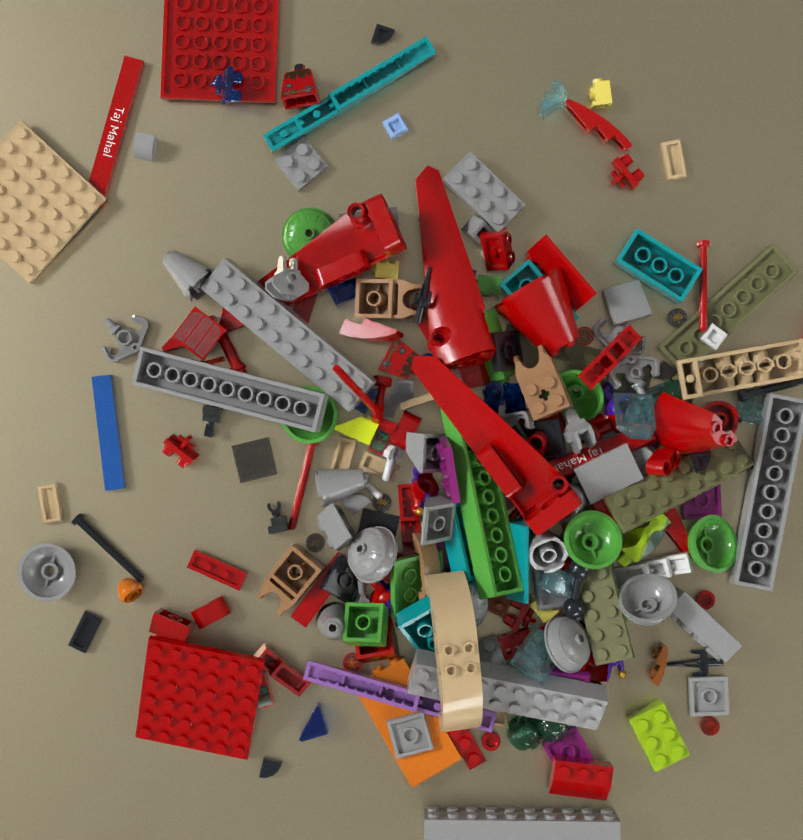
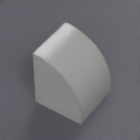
(145, 146)
(474, 229)
(356, 502)

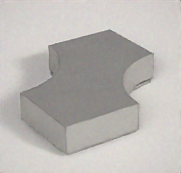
(402, 391)

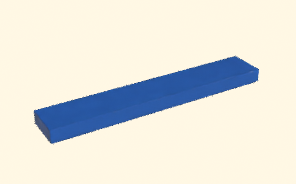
(108, 432)

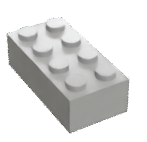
(483, 192)
(704, 628)

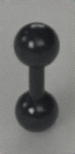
(573, 606)

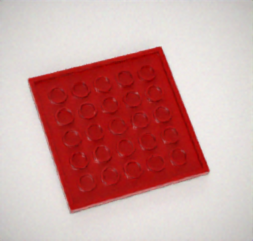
(215, 34)
(199, 697)

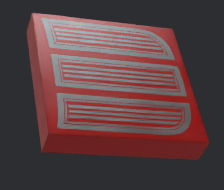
(199, 333)

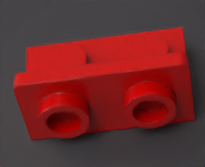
(498, 249)

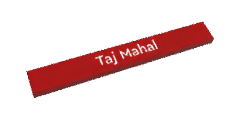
(116, 124)
(567, 463)

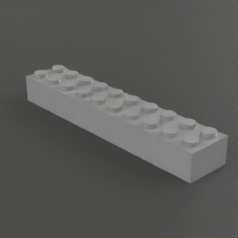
(286, 332)
(230, 389)
(768, 492)
(516, 693)
(520, 824)

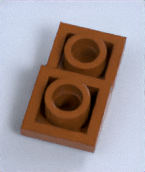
(659, 656)

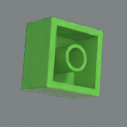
(365, 624)

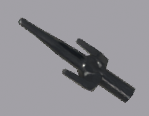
(421, 302)
(702, 663)

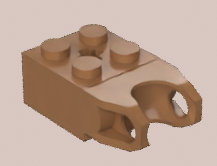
(392, 296)
(539, 379)
(286, 582)

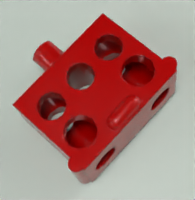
(511, 640)

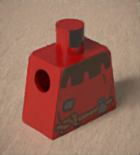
(299, 88)
(398, 360)

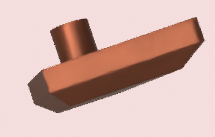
(499, 605)

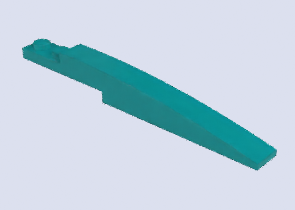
(349, 94)

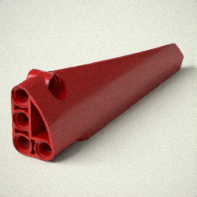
(342, 250)
(456, 302)
(506, 456)

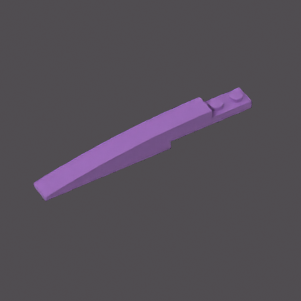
(380, 690)

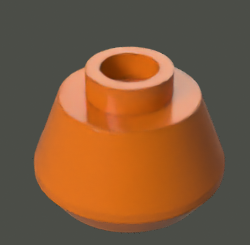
(129, 590)

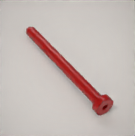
(703, 245)
(302, 484)

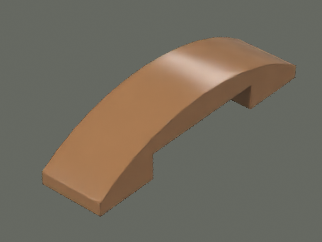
(428, 560)

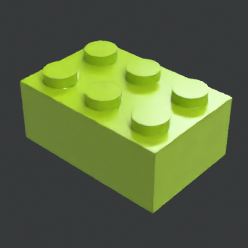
(657, 735)

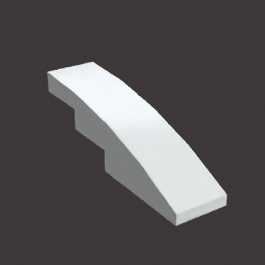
(662, 566)

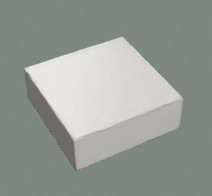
(713, 336)

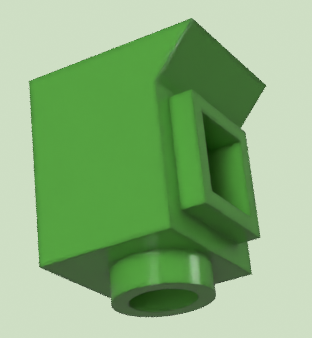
(489, 286)

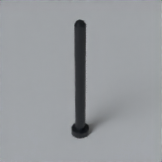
(744, 394)
(78, 520)

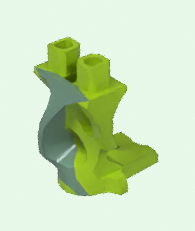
(642, 541)

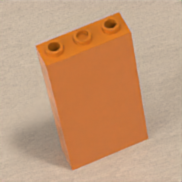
(424, 764)

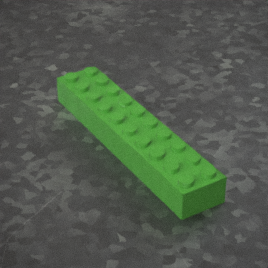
(484, 521)

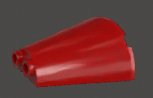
(542, 312)
(688, 426)

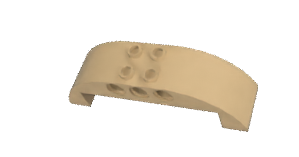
(740, 369)
(455, 651)

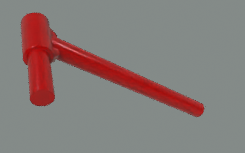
(377, 408)

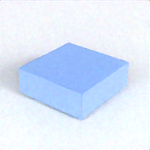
(395, 126)

